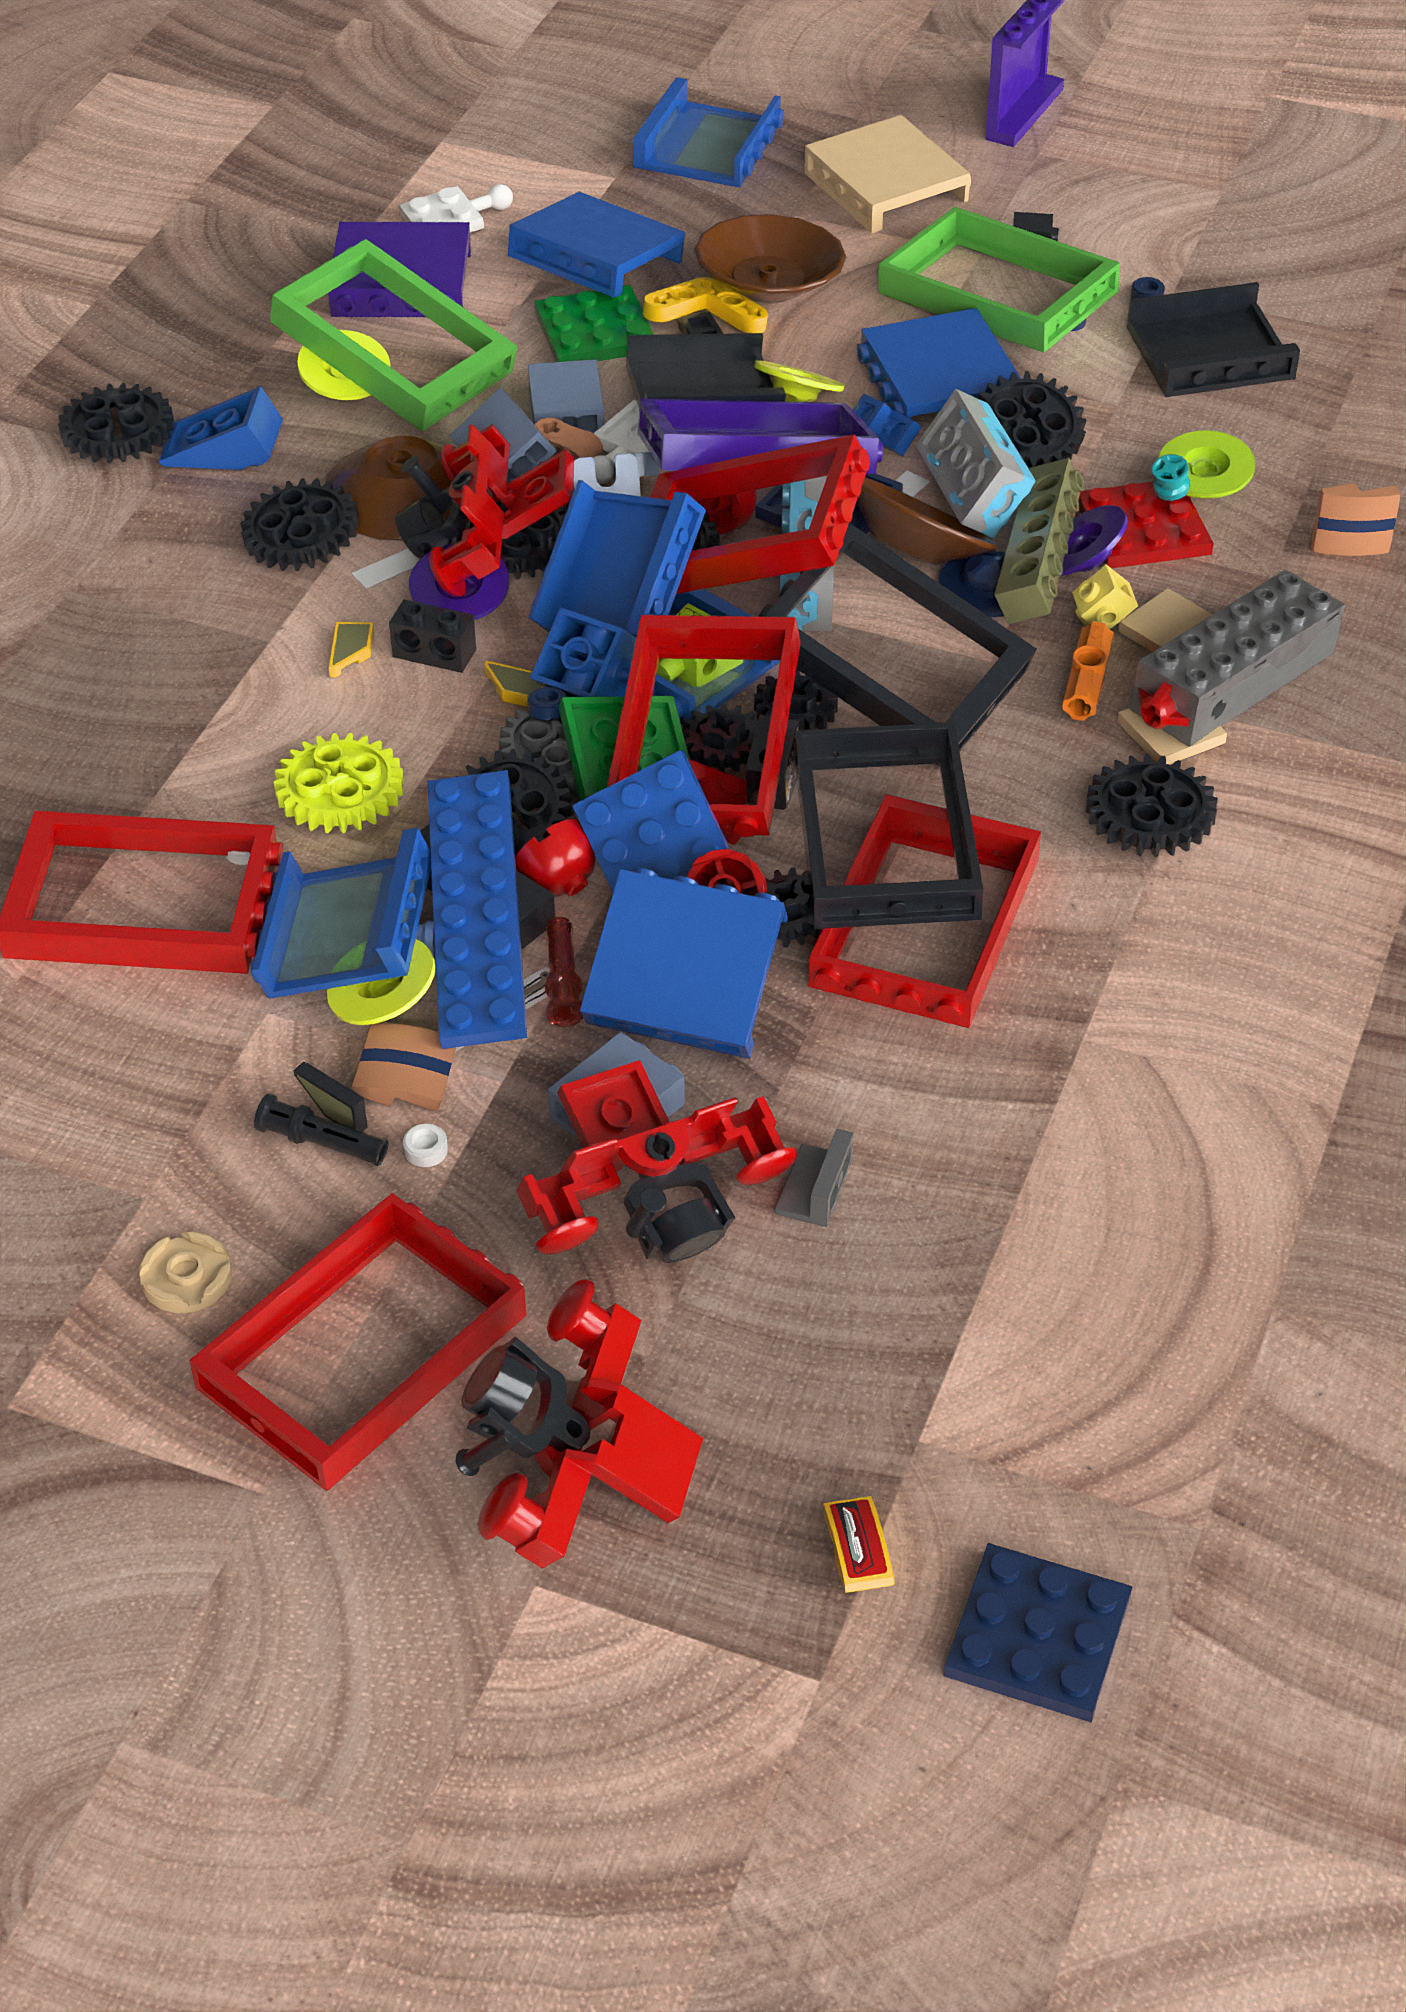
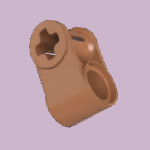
(575, 440)

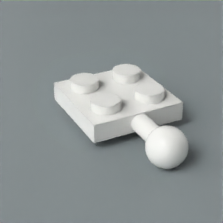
(454, 206)
(618, 437)

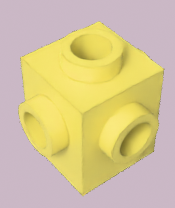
(1104, 598)

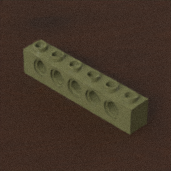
(1039, 542)

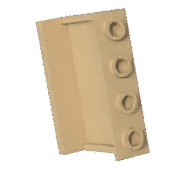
(883, 169)

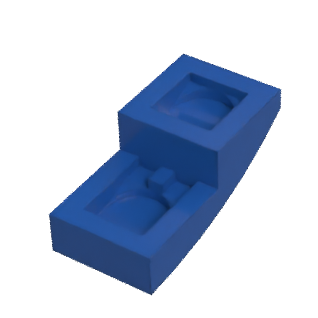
(890, 426)

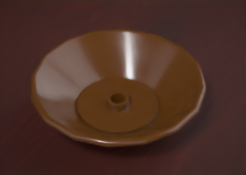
(770, 256)
(380, 486)
(918, 526)

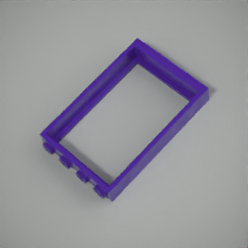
(712, 431)

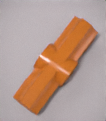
(1088, 671)

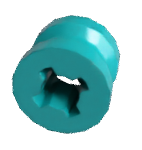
(1171, 477)

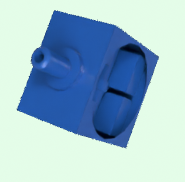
(585, 657)

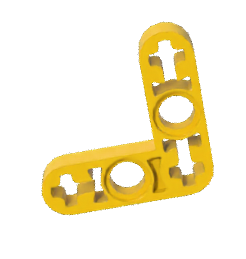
(709, 295)

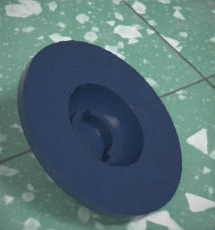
(975, 580)

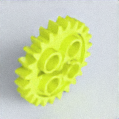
(338, 782)

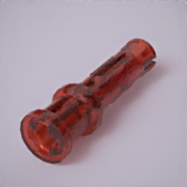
(562, 984)

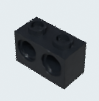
(432, 635)

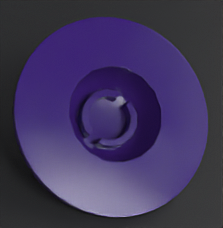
(1094, 538)
(480, 597)

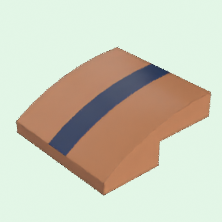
(1355, 520)
(404, 1065)

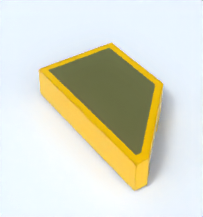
(350, 644)
(511, 682)

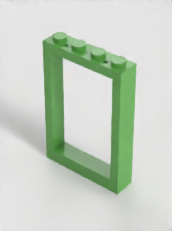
(1093, 276)
(419, 406)

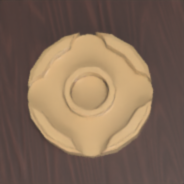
(185, 1272)

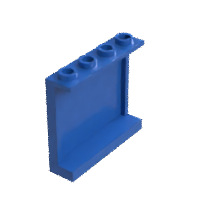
(592, 241)
(929, 357)
(618, 557)
(683, 962)

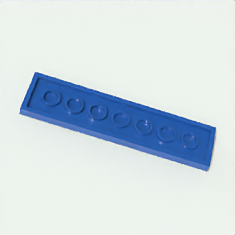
(476, 911)

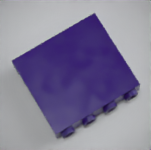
(1018, 73)
(428, 249)

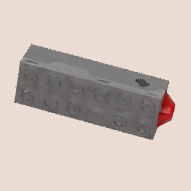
(1236, 657)

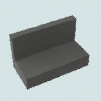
(817, 1180)

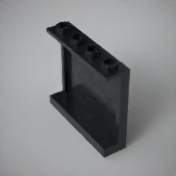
(1209, 340)
(699, 367)

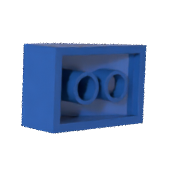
(225, 435)

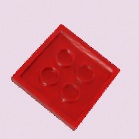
(1155, 527)

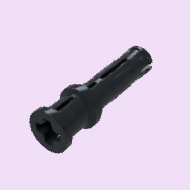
(303, 1126)

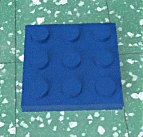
(651, 821)

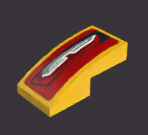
(858, 1544)

